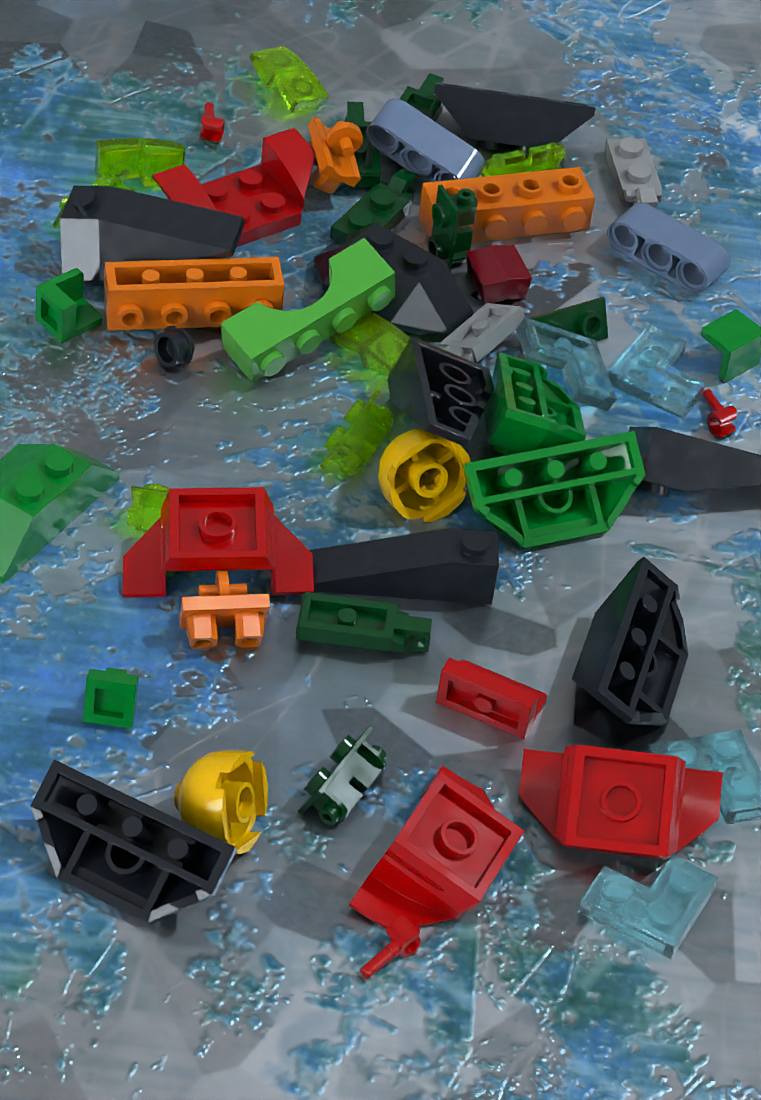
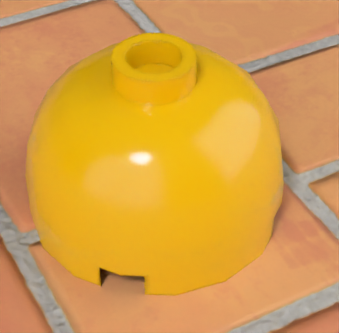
(423, 475)
(224, 796)

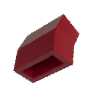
(498, 273)

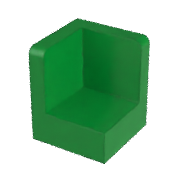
(63, 308)
(737, 340)

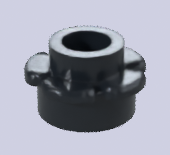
(174, 347)

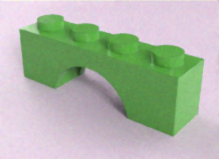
(268, 338)

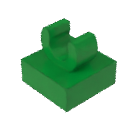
(110, 697)

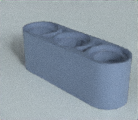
(422, 144)
(668, 247)

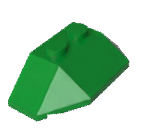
(529, 409)
(557, 489)
(41, 495)

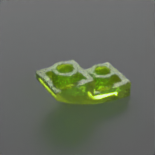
(292, 77)
(139, 155)
(375, 341)

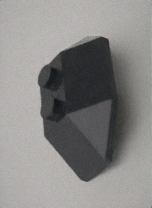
(510, 117)
(425, 289)
(636, 648)
(125, 847)

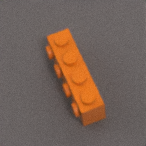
(520, 203)
(188, 291)

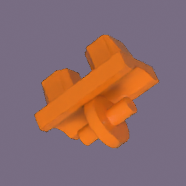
(334, 154)
(224, 607)

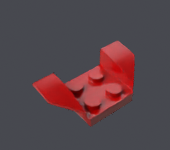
(264, 195)
(217, 532)
(619, 799)
(439, 857)

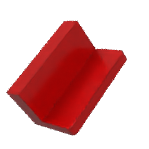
(489, 697)

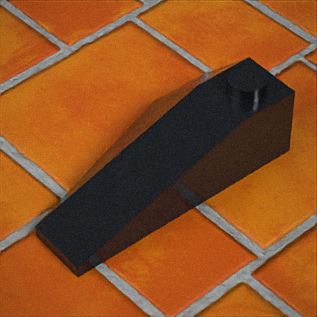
(127, 225)
(440, 390)
(692, 463)
(418, 565)

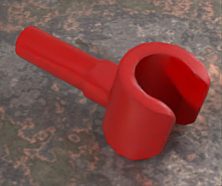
(212, 127)
(720, 419)
(405, 941)

